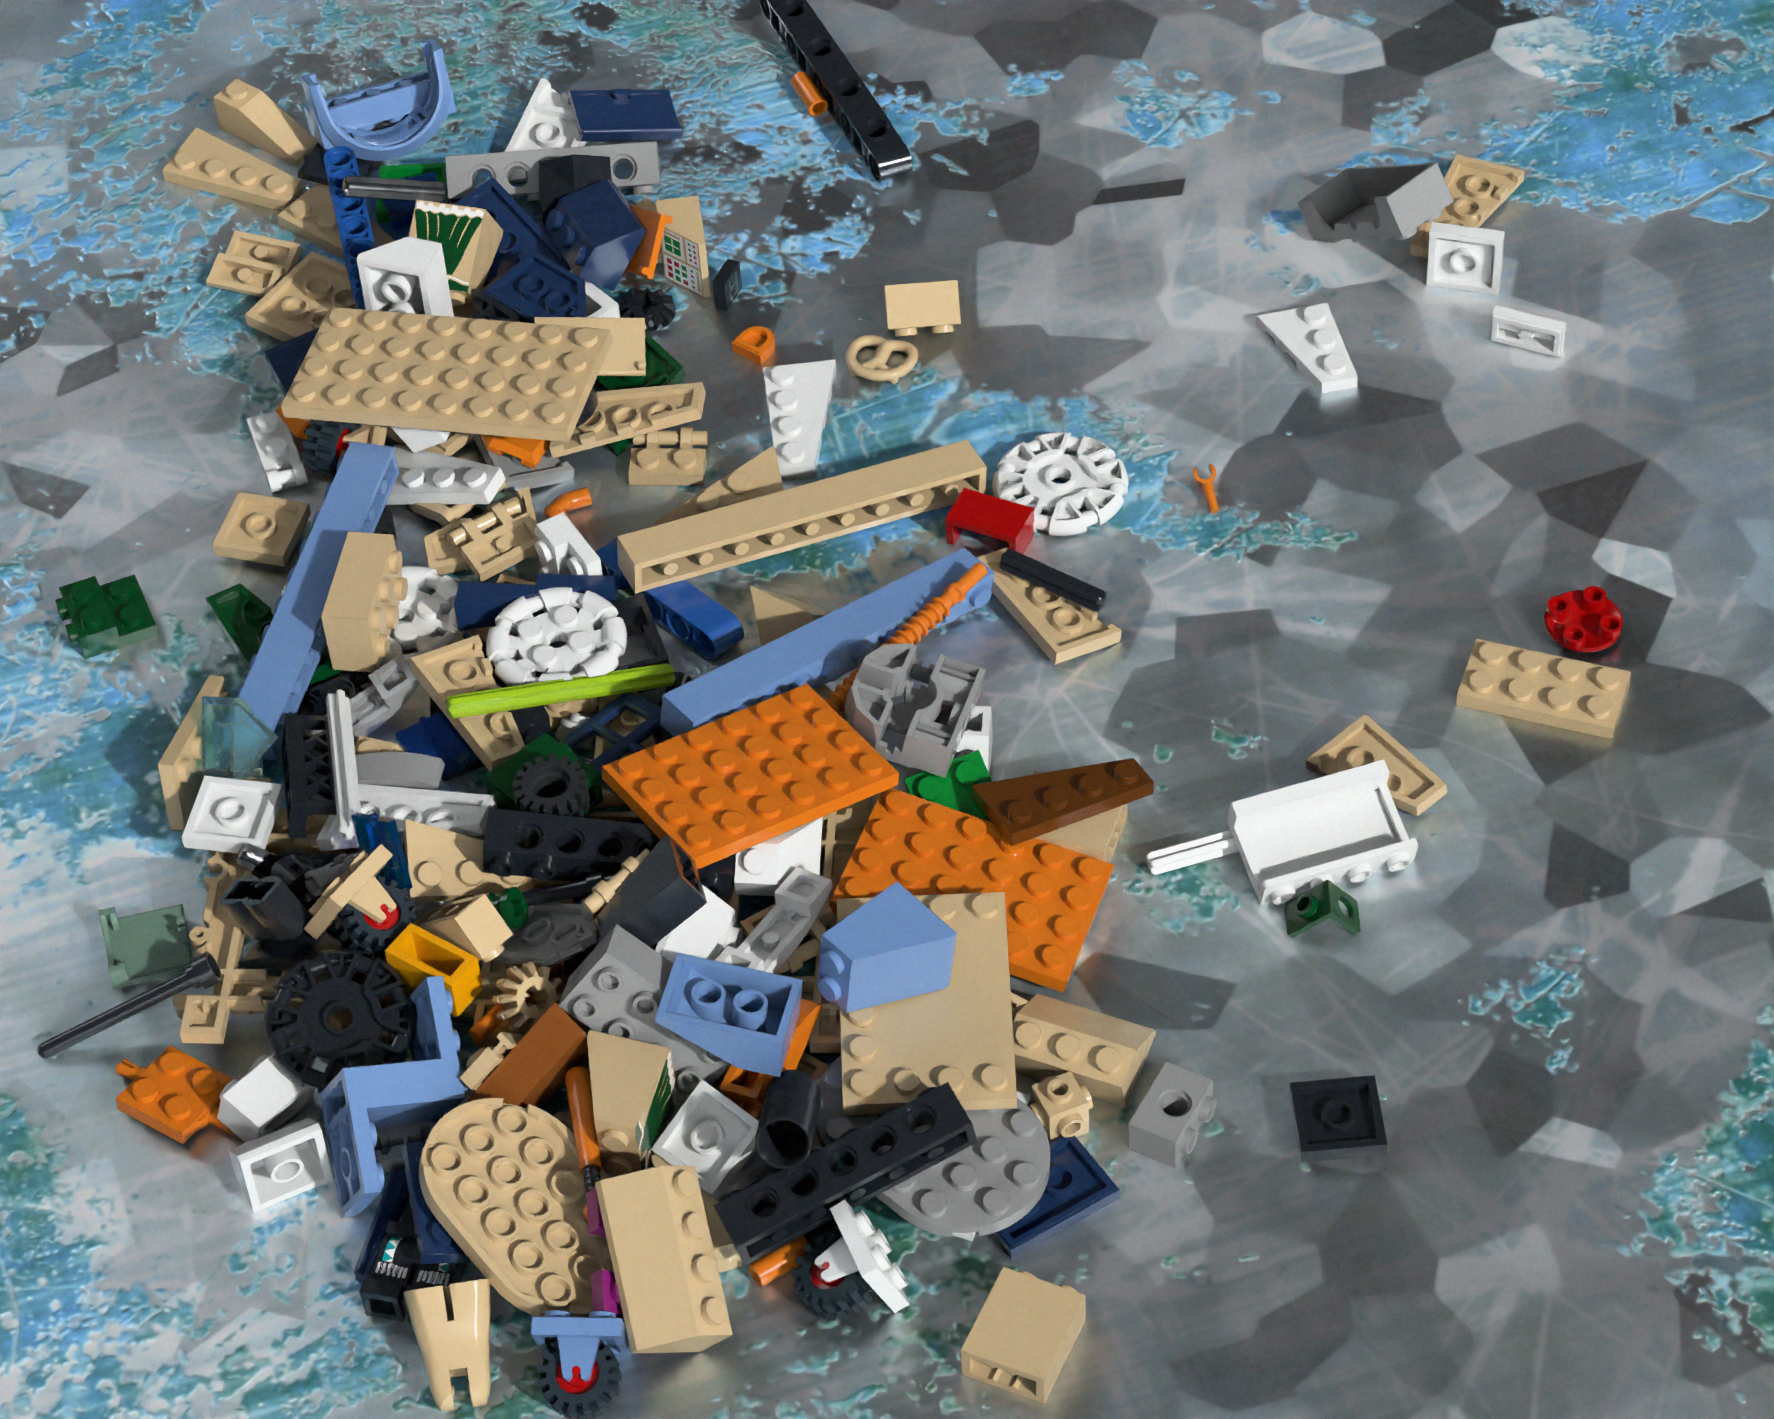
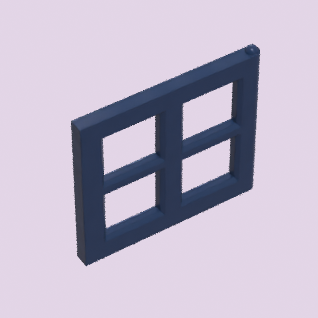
(622, 745)

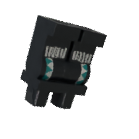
(400, 1271)

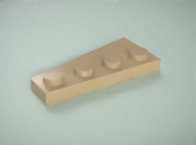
(1477, 192)
(463, 670)
(182, 761)

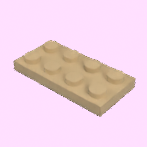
(1543, 688)

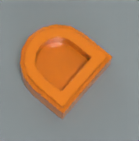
(754, 344)

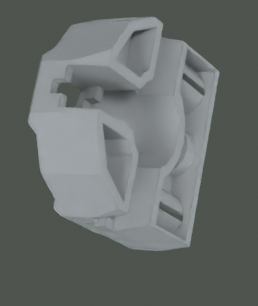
(885, 676)

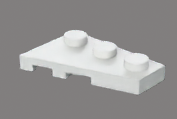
(1314, 343)

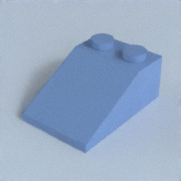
(732, 1011)

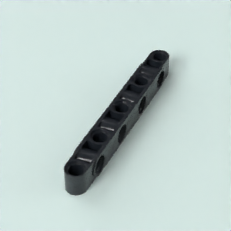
(846, 94)

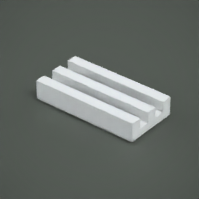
(1548, 332)

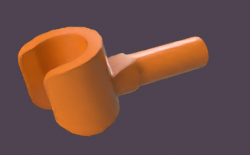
(1208, 488)

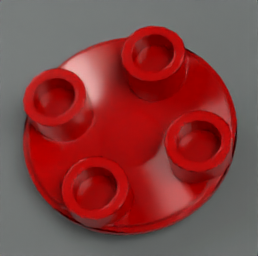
(1583, 620)

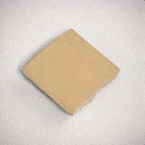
(253, 264)

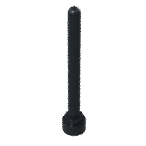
(200, 973)

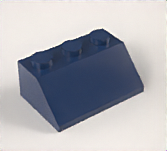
(596, 233)

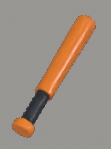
(582, 1116)

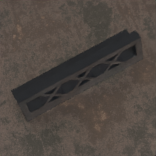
(299, 764)

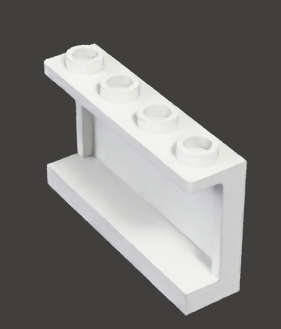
(1320, 832)

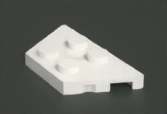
(544, 125)

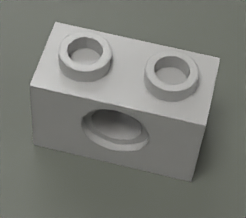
(1171, 1114)

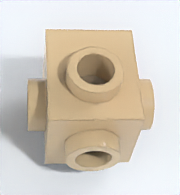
(1062, 1106)

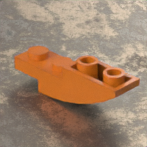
(748, 1087)

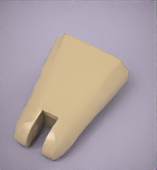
(453, 1338)

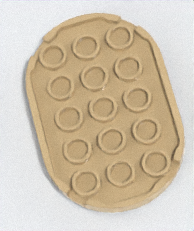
(515, 1203)

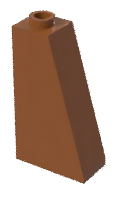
(537, 1062)

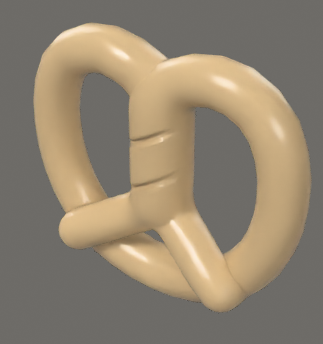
(876, 367)

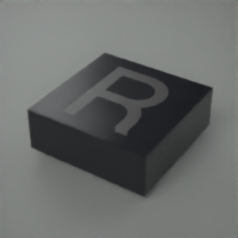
(727, 284)

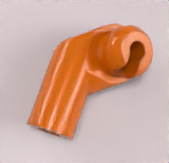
(568, 502)

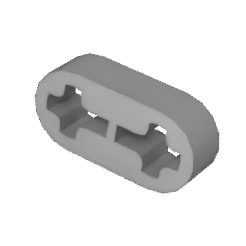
(395, 1139)

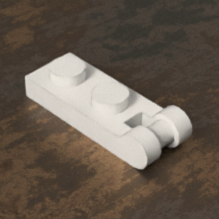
(276, 451)

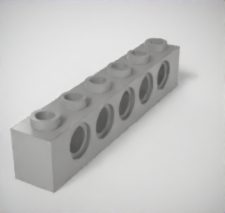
(464, 168)

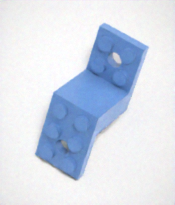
(391, 1096)

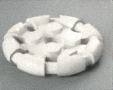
(1060, 502)
(557, 624)
(428, 626)

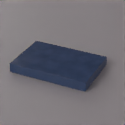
(1073, 1191)

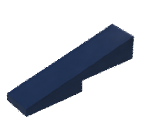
(481, 603)

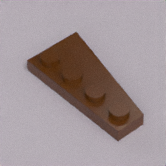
(1055, 799)

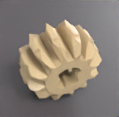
(514, 993)

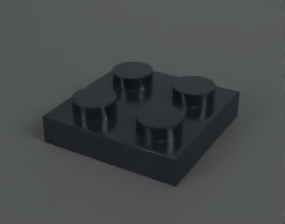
(1338, 1118)

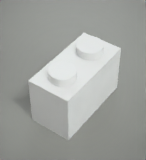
(261, 1100)

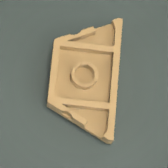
(749, 481)

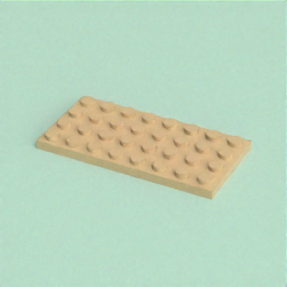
(448, 374)

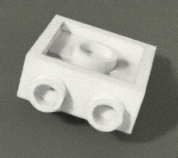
(564, 549)

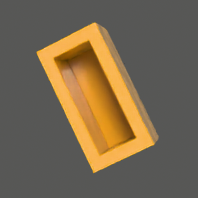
(423, 955)

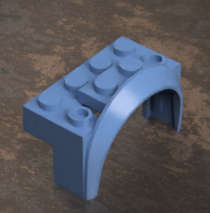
(359, 110)

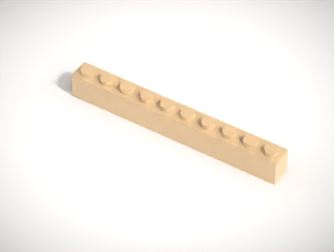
(799, 516)

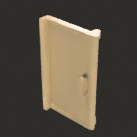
(627, 348)

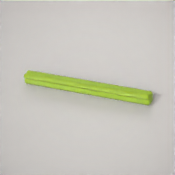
(559, 691)

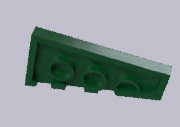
(243, 620)

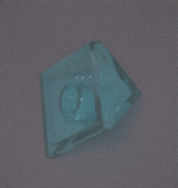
(233, 739)

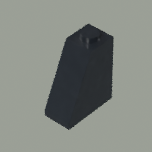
(656, 895)

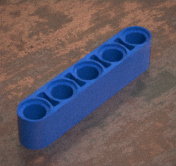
(682, 610)

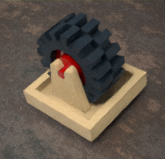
(331, 439)
(364, 906)

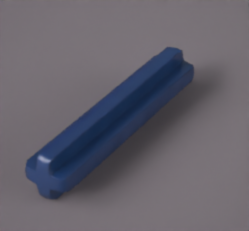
(389, 1208)

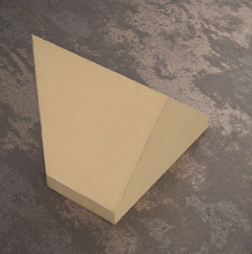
(780, 614)

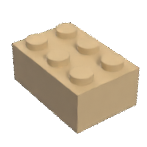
(364, 602)

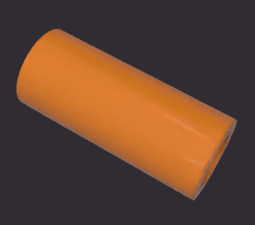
(809, 94)
(777, 1262)

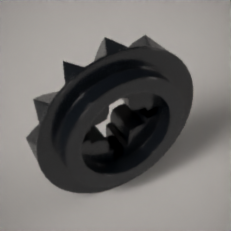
(660, 312)

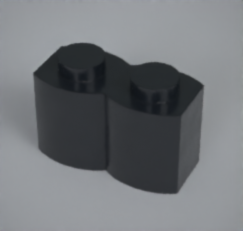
(265, 908)

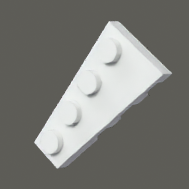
(797, 413)
(442, 479)
(441, 809)

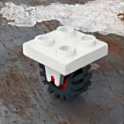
(846, 1268)

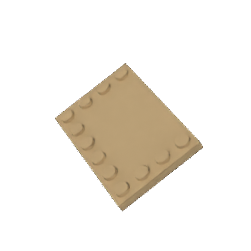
(942, 1035)

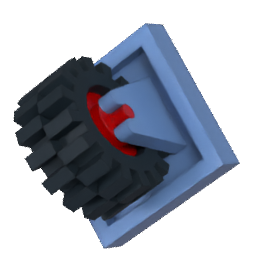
(580, 1360)

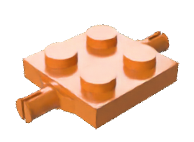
(173, 1094)

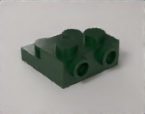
(105, 615)

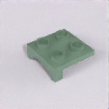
(145, 945)

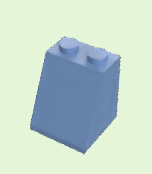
(885, 952)

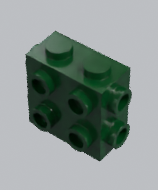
(500, 779)

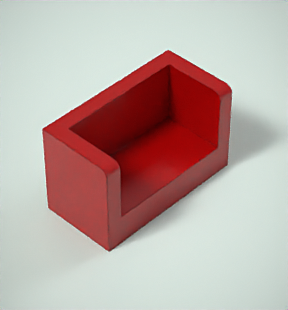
(991, 518)

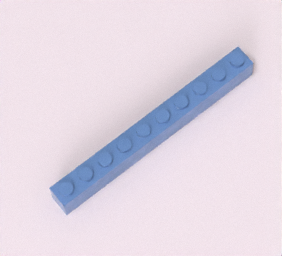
(296, 633)
(821, 648)

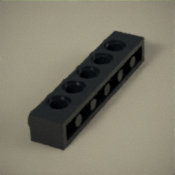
(588, 841)
(870, 1176)

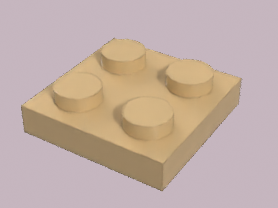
(261, 529)

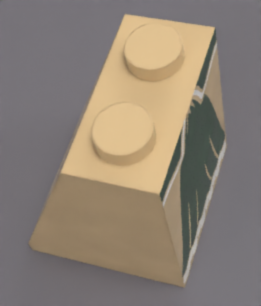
(467, 240)
(630, 1098)

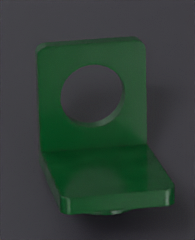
(1319, 905)

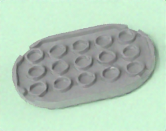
(970, 1191)

